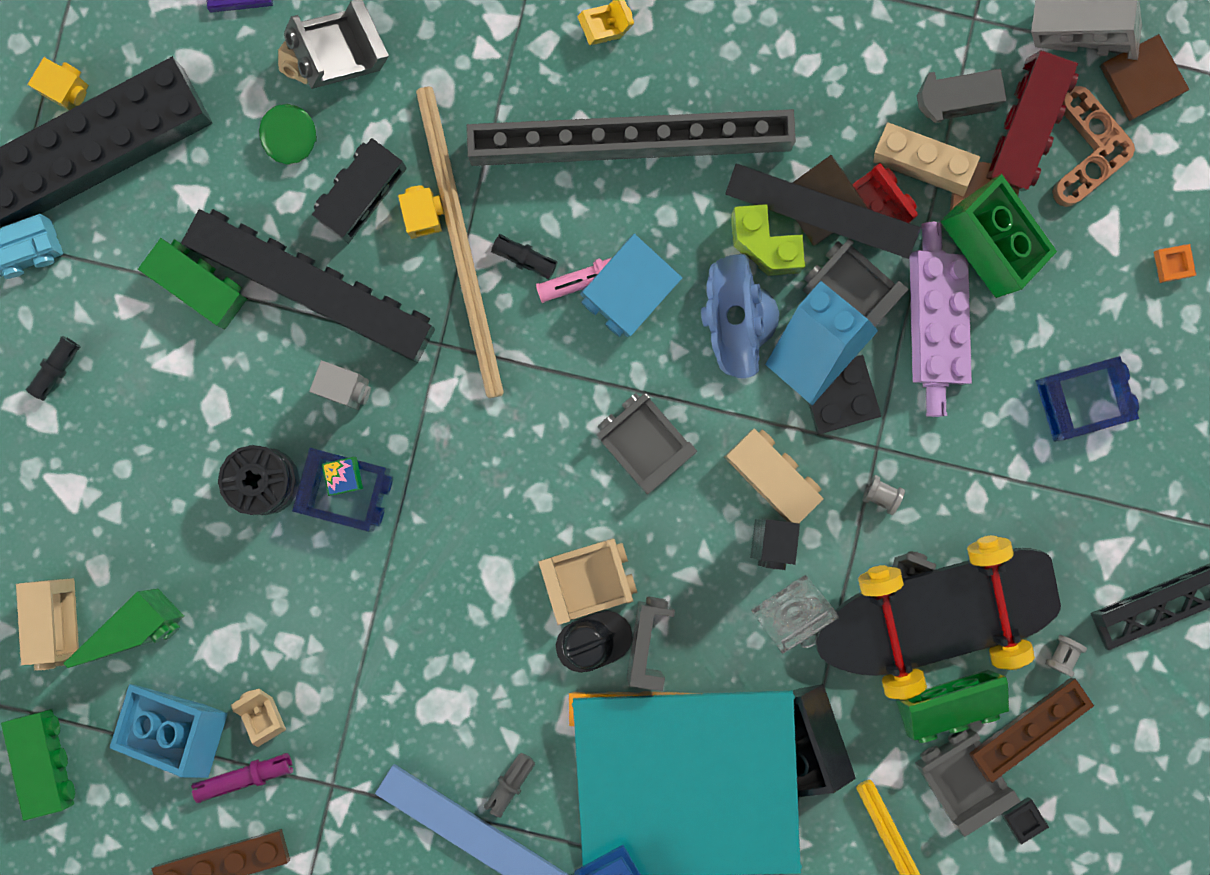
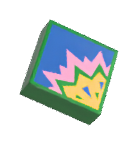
(342, 476)

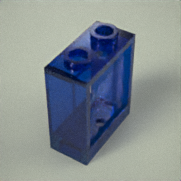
(1057, 409)
(311, 481)

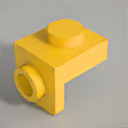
(606, 22)

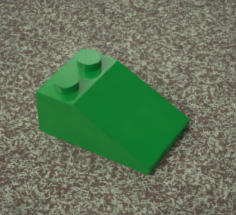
(141, 620)

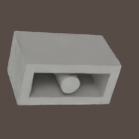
(340, 385)

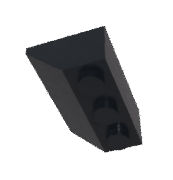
(820, 750)

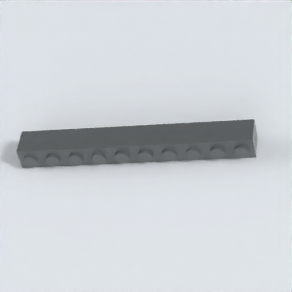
(631, 137)

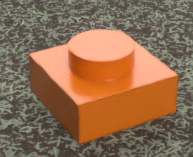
(1174, 263)

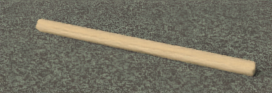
(459, 242)

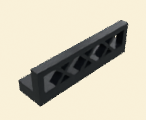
(1153, 598)

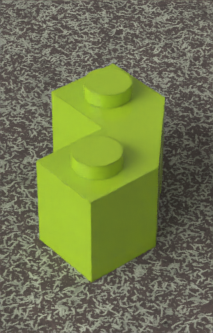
(772, 254)

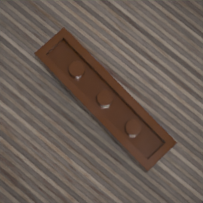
(1031, 730)
(232, 859)

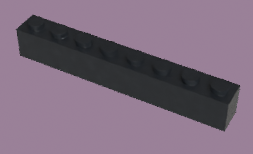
(308, 285)

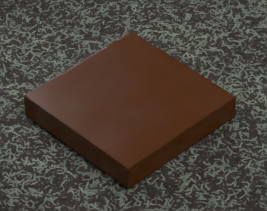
(1144, 82)

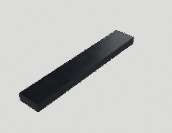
(823, 211)

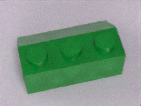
(999, 237)
(955, 705)

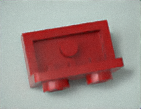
(883, 195)

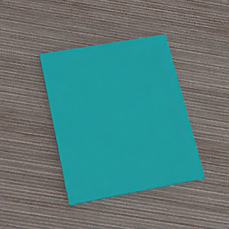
(690, 782)

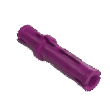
(254, 774)

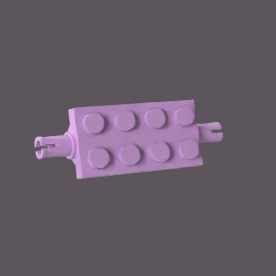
(939, 319)

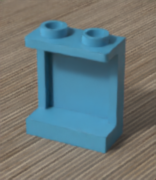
(629, 287)

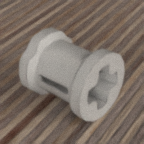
(883, 495)
(1065, 645)

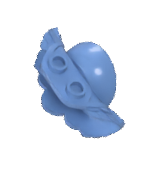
(738, 346)

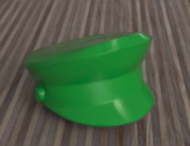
(287, 133)

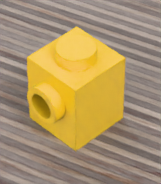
(59, 83)
(421, 211)

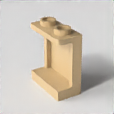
(587, 580)

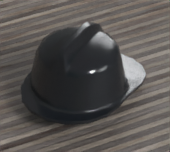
(594, 641)

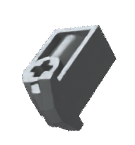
(961, 95)

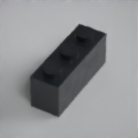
(358, 190)
(775, 543)

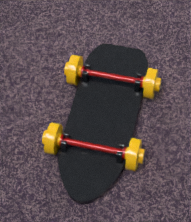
(943, 615)

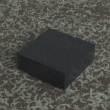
(1025, 820)

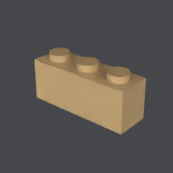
(925, 159)
(774, 476)

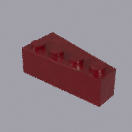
(1033, 118)

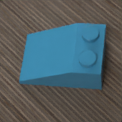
(819, 342)
(168, 732)

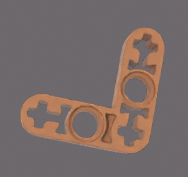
(1102, 143)

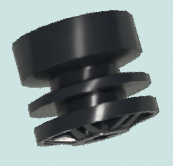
(274, 490)

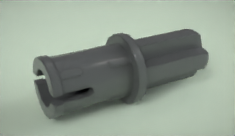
(509, 785)

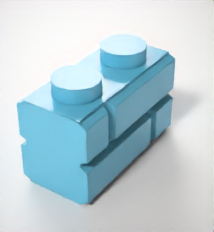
(28, 244)

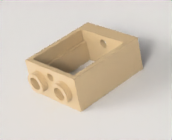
(47, 622)

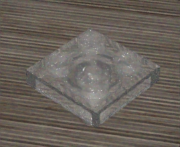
(795, 615)

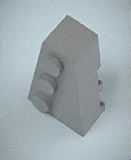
(1088, 24)

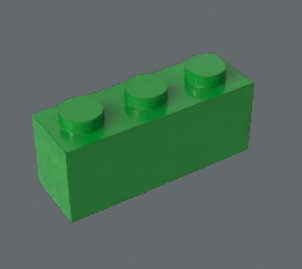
(193, 282)
(38, 764)

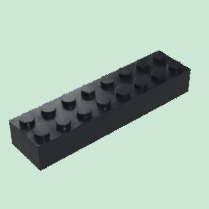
(98, 140)

